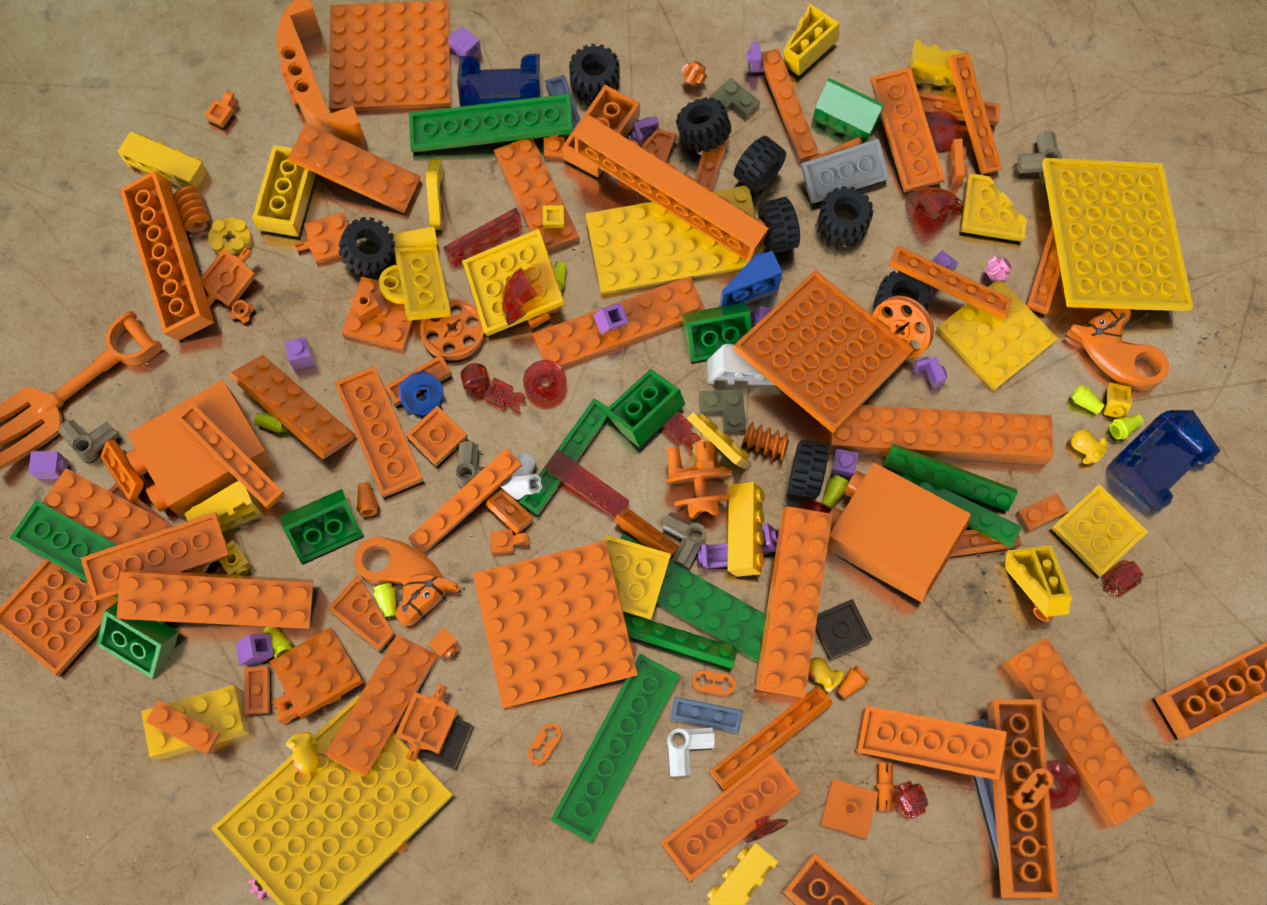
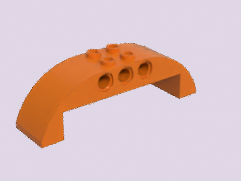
(296, 23)

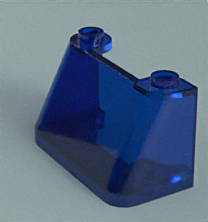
(498, 85)
(1165, 454)

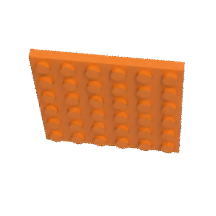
(389, 56)
(823, 350)
(554, 624)

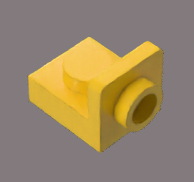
(1118, 400)

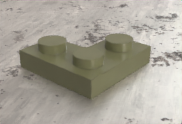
(736, 96)
(729, 404)

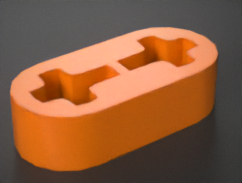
(712, 688)
(540, 740)
(1038, 792)

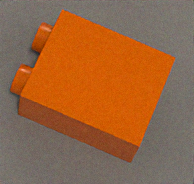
(180, 464)
(896, 530)

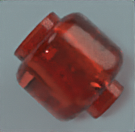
(475, 379)
(1124, 576)
(911, 799)

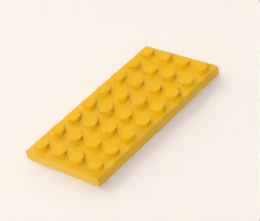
(653, 247)

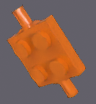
(324, 237)
(227, 277)
(426, 723)

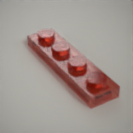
(483, 234)
(586, 484)

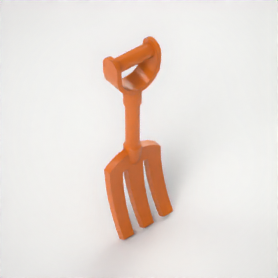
(46, 407)

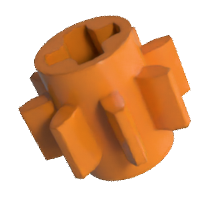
(694, 73)

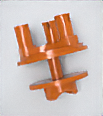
(705, 469)

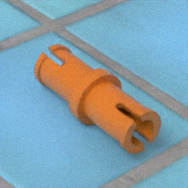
(885, 786)

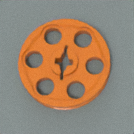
(900, 318)
(454, 338)

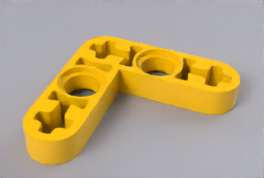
(433, 179)

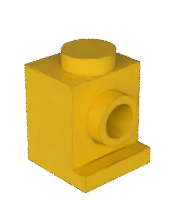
(240, 566)

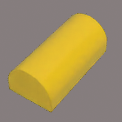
(416, 237)

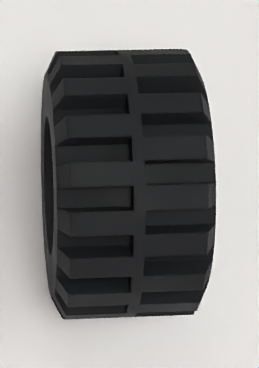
(593, 58)
(703, 124)
(760, 163)
(845, 200)
(782, 224)
(376, 233)
(906, 284)
(808, 469)

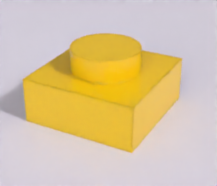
(553, 216)

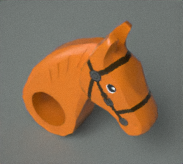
(1117, 357)
(409, 567)

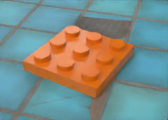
(386, 328)
(316, 672)

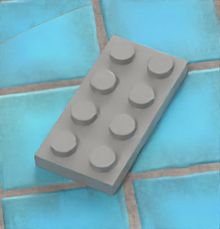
(849, 167)

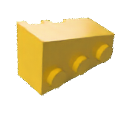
(810, 40)
(931, 64)
(233, 506)
(1040, 578)
(743, 878)

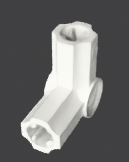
(523, 480)
(693, 739)

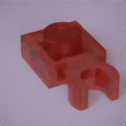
(501, 393)
(679, 428)

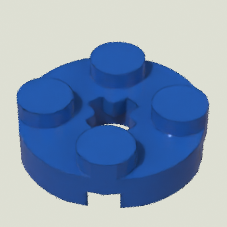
(415, 382)

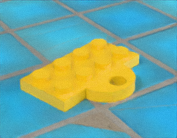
(417, 283)

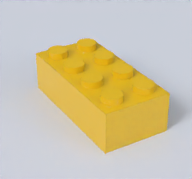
(283, 194)
(216, 709)

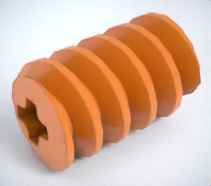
(192, 209)
(766, 440)

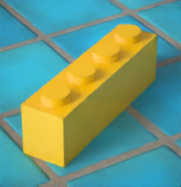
(157, 157)
(745, 529)

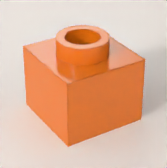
(367, 310)
(444, 644)

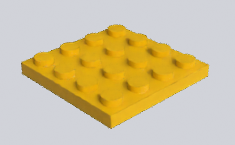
(492, 268)
(994, 345)

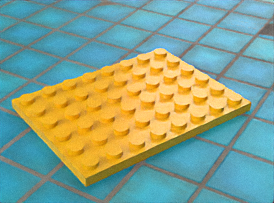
(1116, 235)
(330, 828)

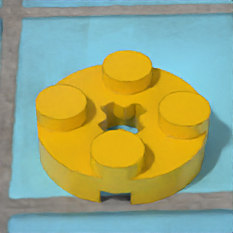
(229, 226)

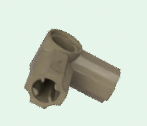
(1047, 149)
(94, 440)
(467, 462)
(682, 529)

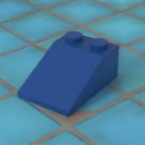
(755, 280)

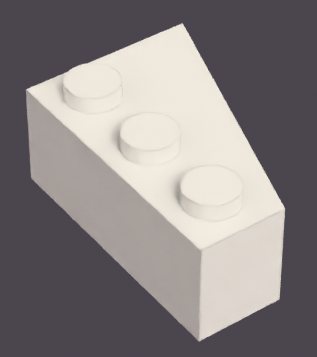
(731, 367)

